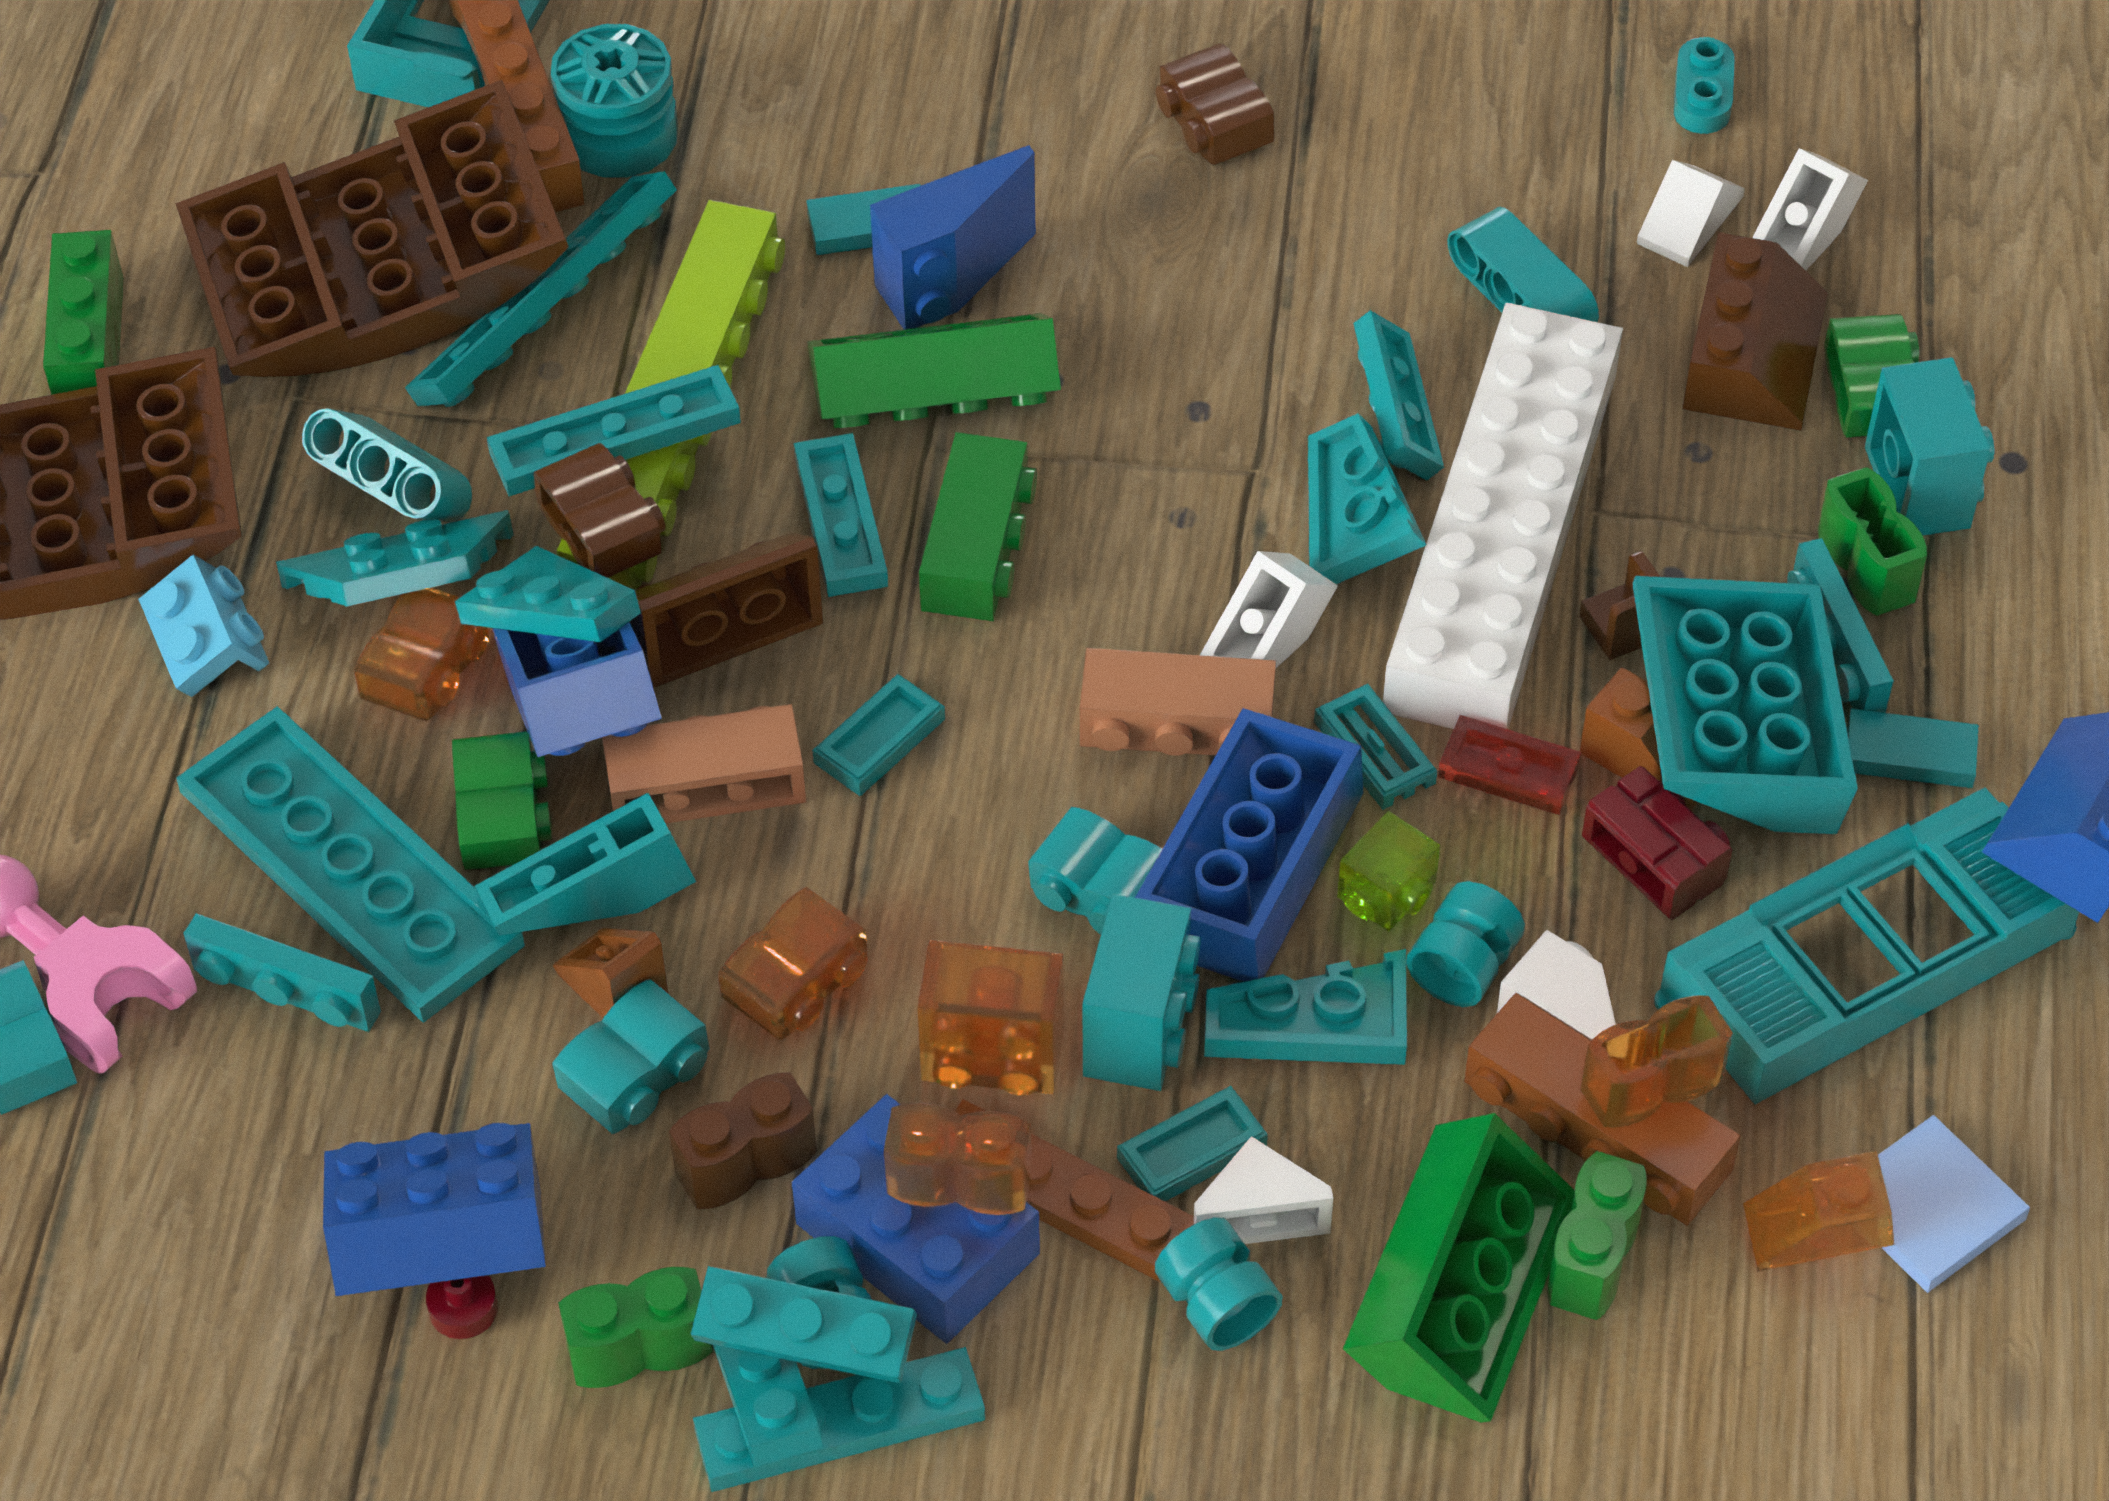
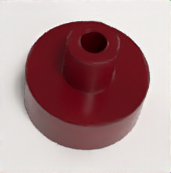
(462, 1306)

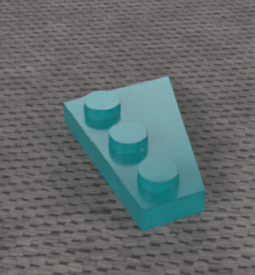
(1355, 503)
(549, 598)
(1323, 1018)

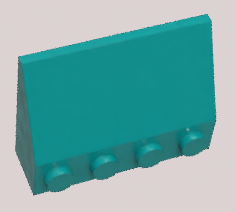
(1747, 700)

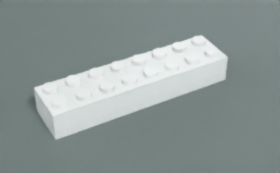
(1502, 520)

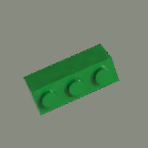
(82, 309)
(976, 527)

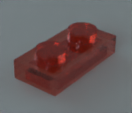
(1509, 764)

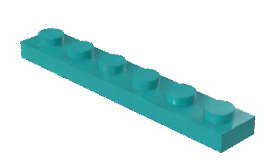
(490, 338)

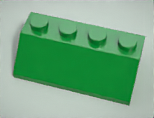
(934, 367)
(1462, 1269)

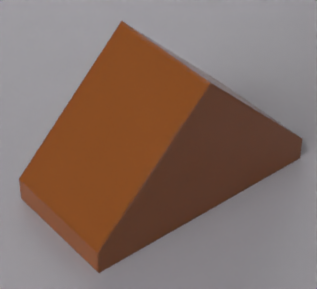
(612, 965)

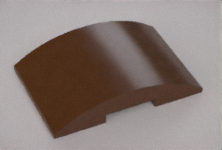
(375, 243)
(114, 484)

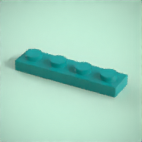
(623, 424)
(854, 1418)

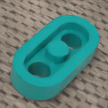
(1704, 85)

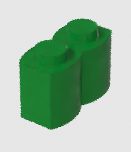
(1854, 359)
(1872, 541)
(498, 799)
(1596, 1235)
(634, 1327)

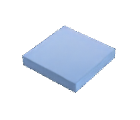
(1943, 1203)

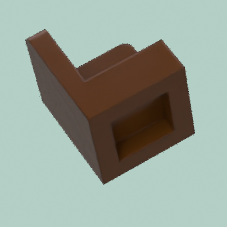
(1613, 614)

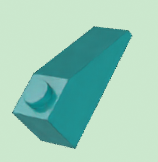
(592, 874)

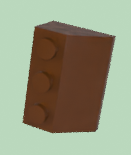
(1755, 335)
(729, 607)

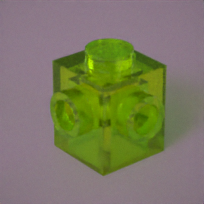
(1389, 872)

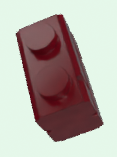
(1657, 842)

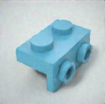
(202, 624)

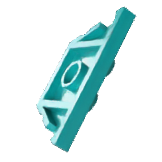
(398, 564)

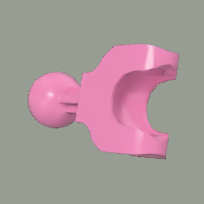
(89, 967)

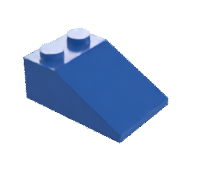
(951, 236)

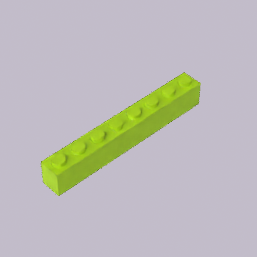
(698, 328)

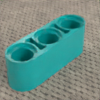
(1517, 267)
(363, 461)

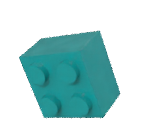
(1929, 444)
(1139, 992)

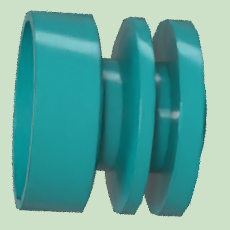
(616, 99)

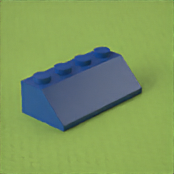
(2061, 818)
(1256, 839)

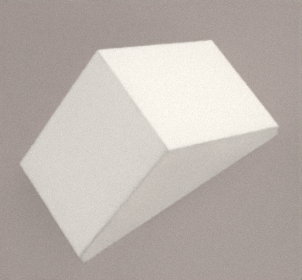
(1687, 212)
(1267, 1197)

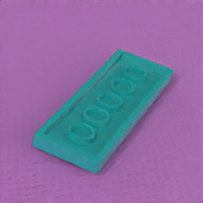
(349, 863)

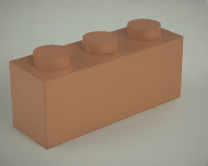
(1168, 699)
(710, 764)

